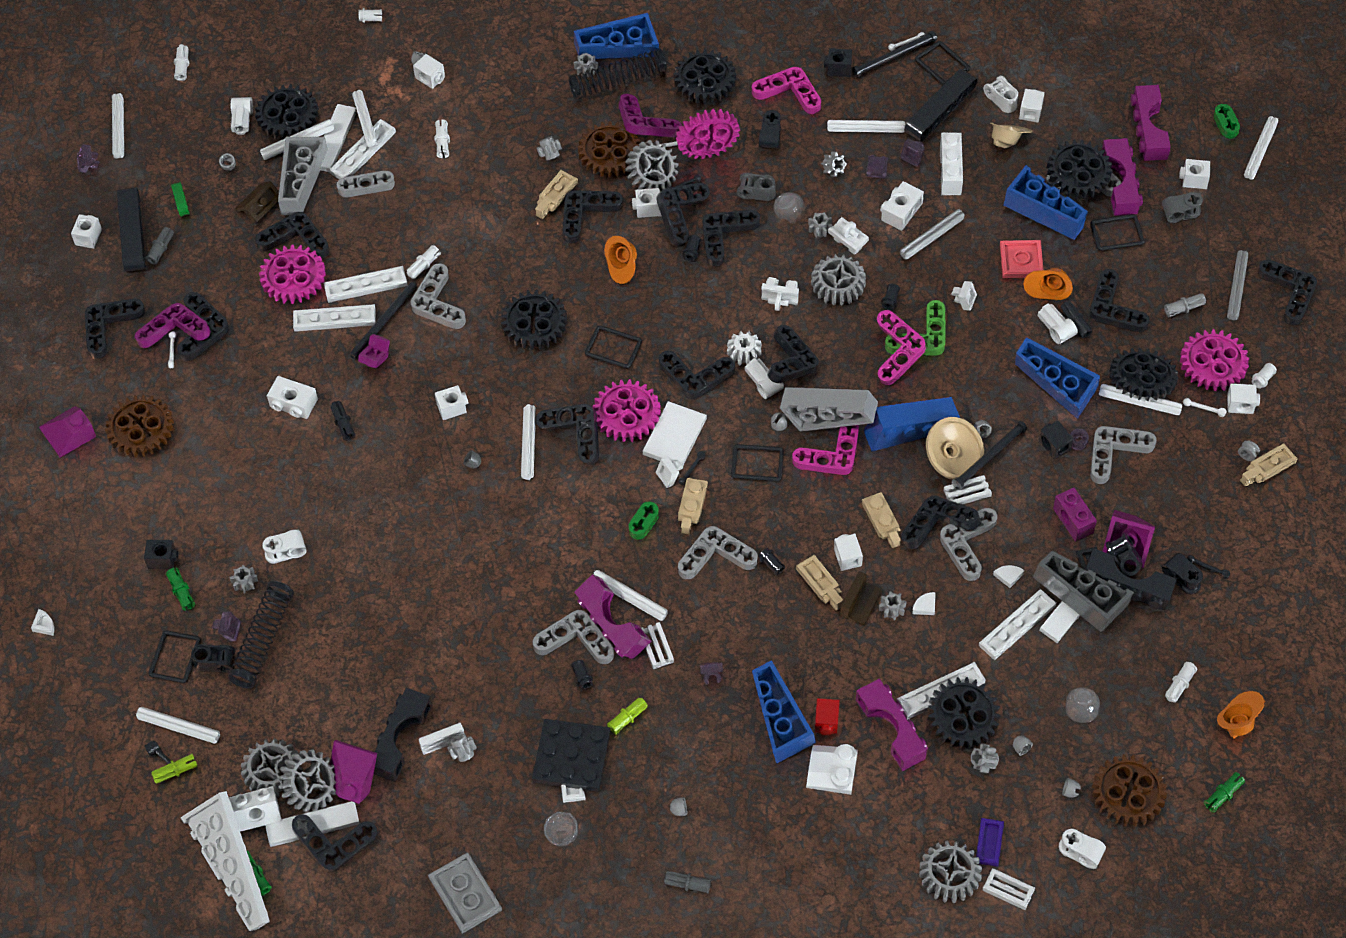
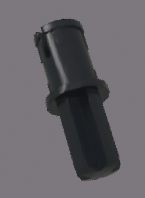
(1073, 314)
(342, 420)

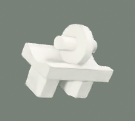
(849, 235)
(779, 294)

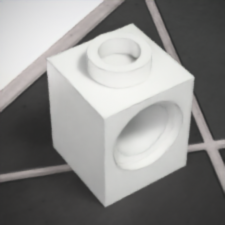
(429, 71)
(1031, 105)
(1195, 174)
(646, 203)
(86, 231)
(1242, 398)
(449, 409)
(848, 551)

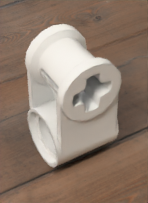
(1002, 94)
(285, 546)
(1084, 848)

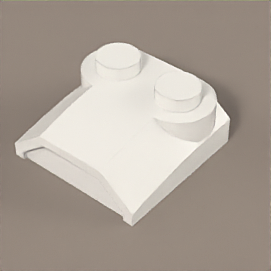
(832, 768)

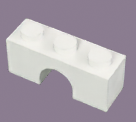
(951, 163)

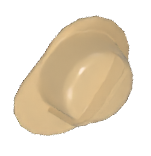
(1007, 135)

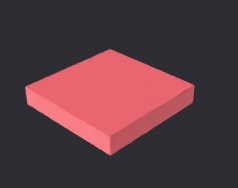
(1020, 258)

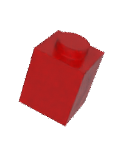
(827, 716)

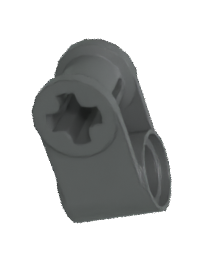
(758, 187)
(1180, 208)

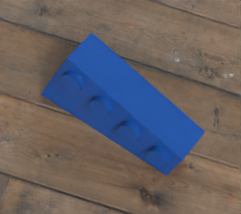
(618, 38)
(1044, 204)
(1058, 376)
(906, 421)
(783, 718)

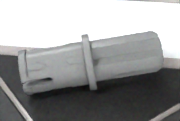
(1184, 305)

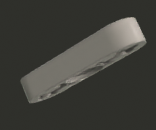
(360, 190)

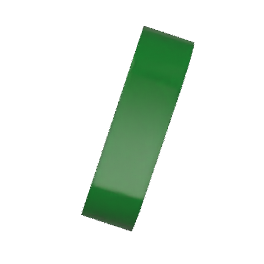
(1223, 122)
(180, 199)
(647, 523)

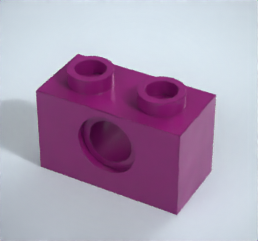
(1074, 514)

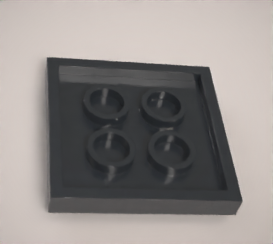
(571, 755)

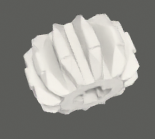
(744, 347)

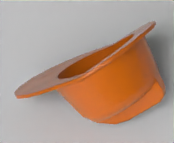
(620, 259)
(1048, 284)
(1240, 713)

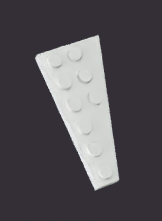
(226, 854)

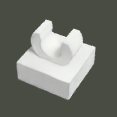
(965, 295)
(668, 471)

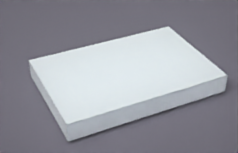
(674, 433)

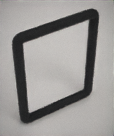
(949, 51)
(1092, 223)
(587, 353)
(757, 447)
(175, 679)

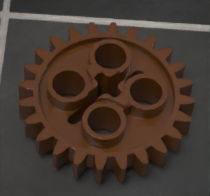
(607, 148)
(154, 414)
(1109, 782)

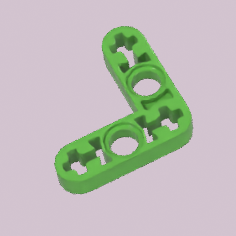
(930, 334)

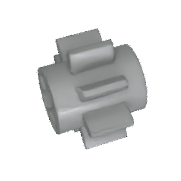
(584, 63)
(549, 148)
(833, 164)
(819, 224)
(243, 579)
(892, 605)
(462, 747)
(984, 758)

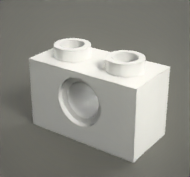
(902, 205)
(285, 389)
(256, 808)

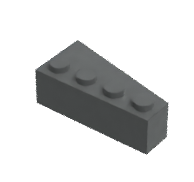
(1082, 590)

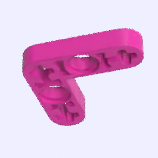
(794, 84)
(905, 350)
(834, 458)

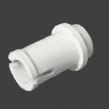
(368, 15)
(1261, 379)

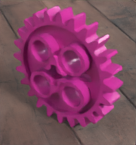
(707, 134)
(292, 274)
(1214, 360)
(627, 410)

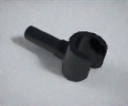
(153, 748)

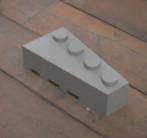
(299, 171)
(828, 407)

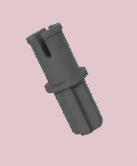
(159, 246)
(687, 881)

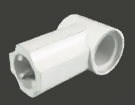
(241, 110)
(1060, 328)
(758, 372)

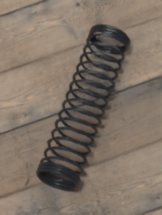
(659, 58)
(281, 596)

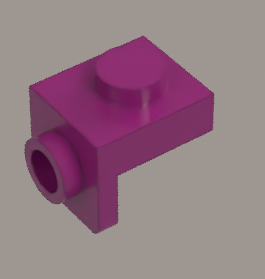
(376, 352)

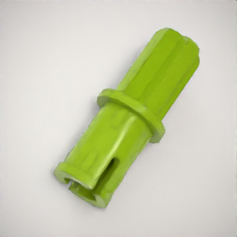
(627, 715)
(174, 769)

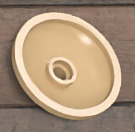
(961, 441)

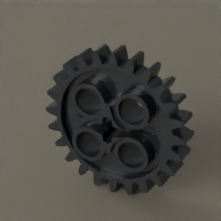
(704, 76)
(286, 111)
(1079, 168)
(553, 320)
(1143, 374)
(981, 706)

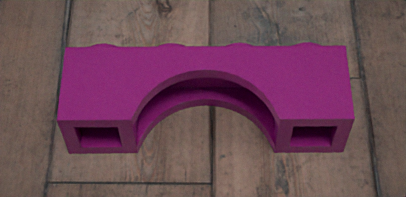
(1153, 141)
(1124, 197)
(596, 598)
(877, 701)

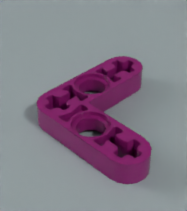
(637, 124)
(177, 316)

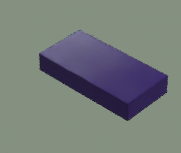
(989, 841)

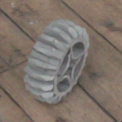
(639, 153)
(849, 285)
(257, 779)
(299, 797)
(930, 867)

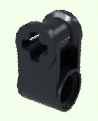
(770, 130)
(1125, 553)
(1184, 572)
(215, 658)

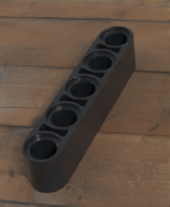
(940, 105)
(131, 229)

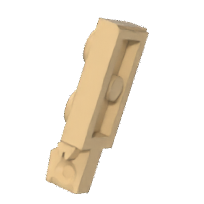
(555, 193)
(1268, 465)
(692, 503)
(882, 518)
(821, 581)

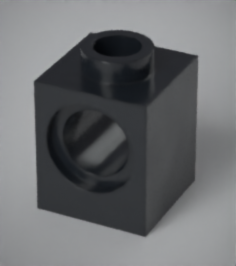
(838, 62)
(1055, 439)
(157, 547)

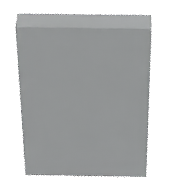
(465, 892)

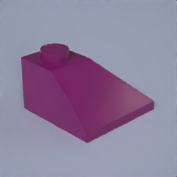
(68, 431)
(1136, 528)
(353, 771)

